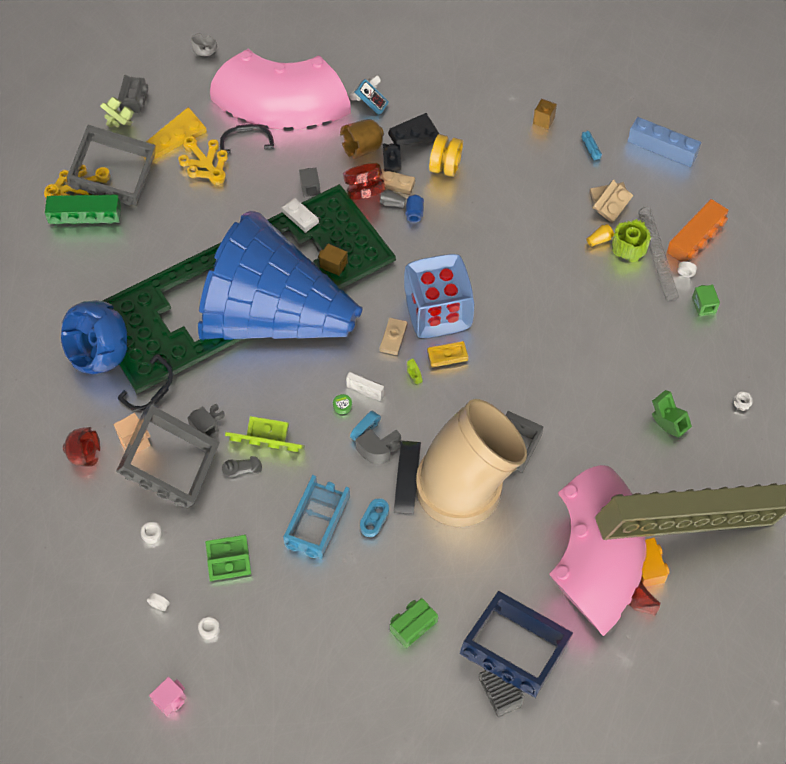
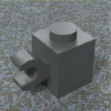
(206, 421)

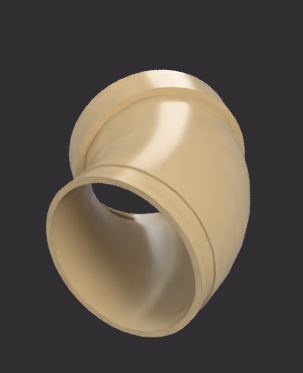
(467, 463)

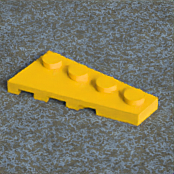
(176, 131)

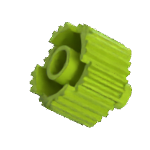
(631, 240)

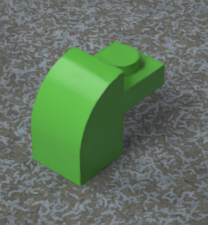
(668, 416)

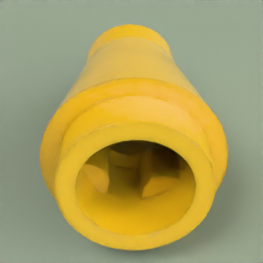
(601, 235)

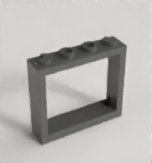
(116, 141)
(181, 430)

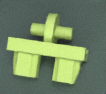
(123, 116)

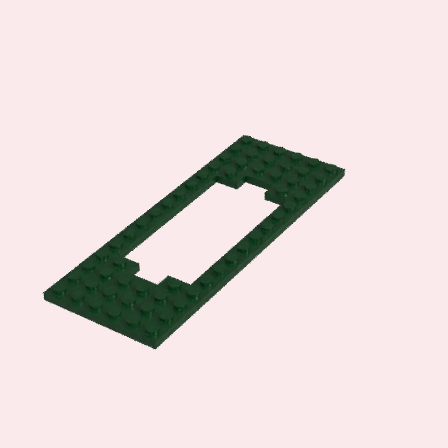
(141, 304)

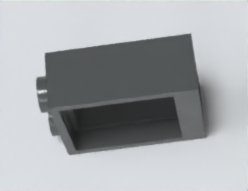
(529, 429)

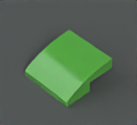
(228, 557)

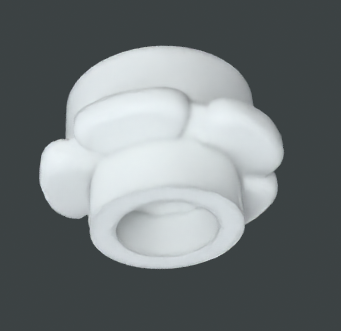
(743, 396)

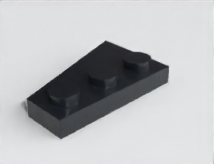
(414, 131)

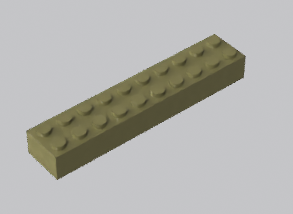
(691, 511)

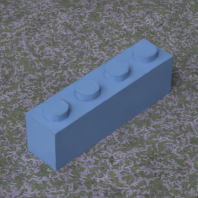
(664, 141)

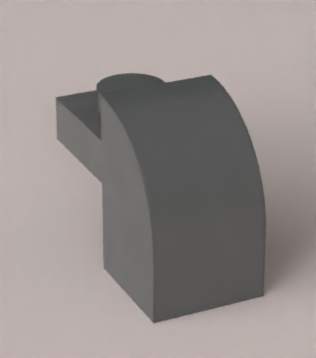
(377, 450)

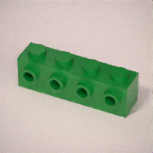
(83, 209)

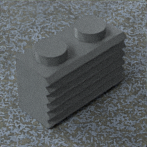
(501, 694)

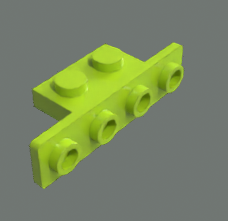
(266, 431)

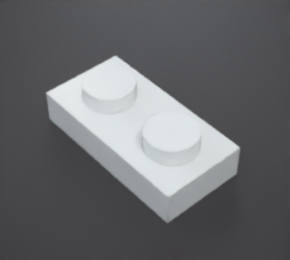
(372, 80)
(300, 215)
(364, 386)

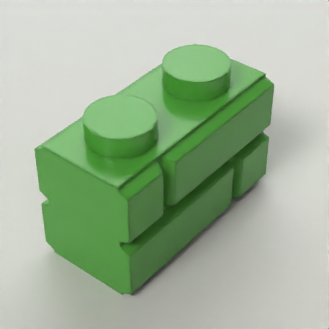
(413, 622)

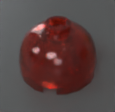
(82, 446)

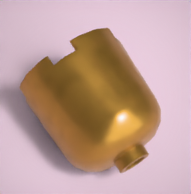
(361, 137)

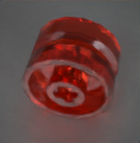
(364, 181)

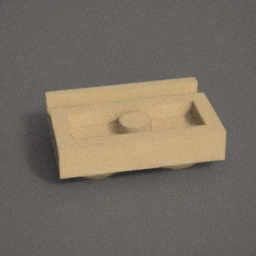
(612, 201)

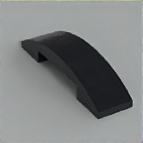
(406, 477)

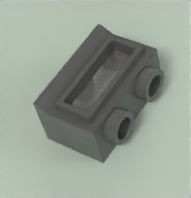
(133, 93)

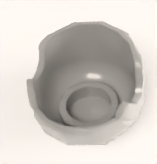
(203, 46)

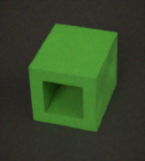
(705, 300)

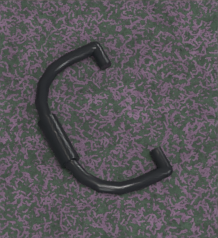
(246, 127)
(161, 392)

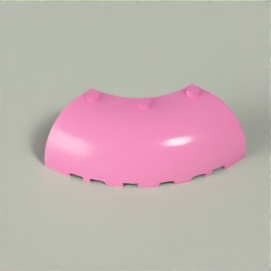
(279, 92)
(594, 571)

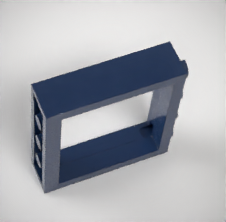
(531, 621)

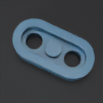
(374, 519)

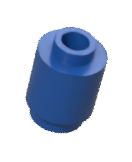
(414, 208)

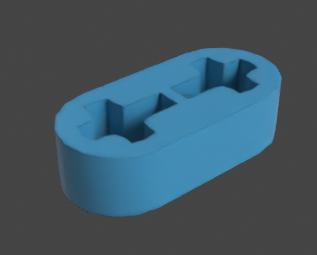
(369, 422)

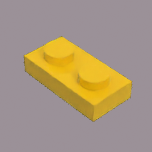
(447, 354)

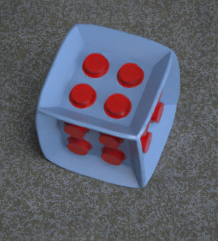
(439, 295)

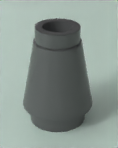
(392, 199)

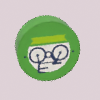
(342, 404)

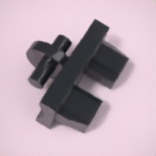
(392, 157)

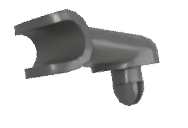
(238, 467)

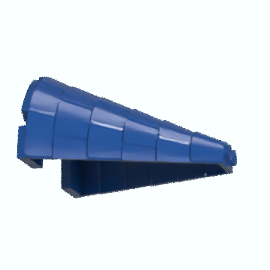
(270, 289)

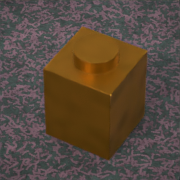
(544, 113)
(333, 259)

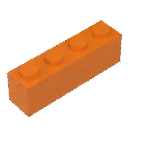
(697, 231)

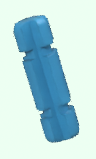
(591, 145)

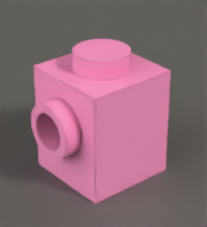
(168, 696)

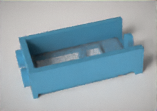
(315, 518)

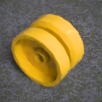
(446, 155)

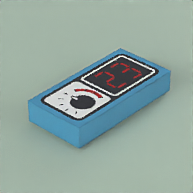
(371, 97)

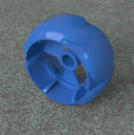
(94, 337)

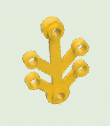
(102, 175)
(215, 175)

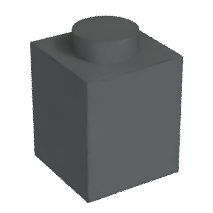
(309, 182)

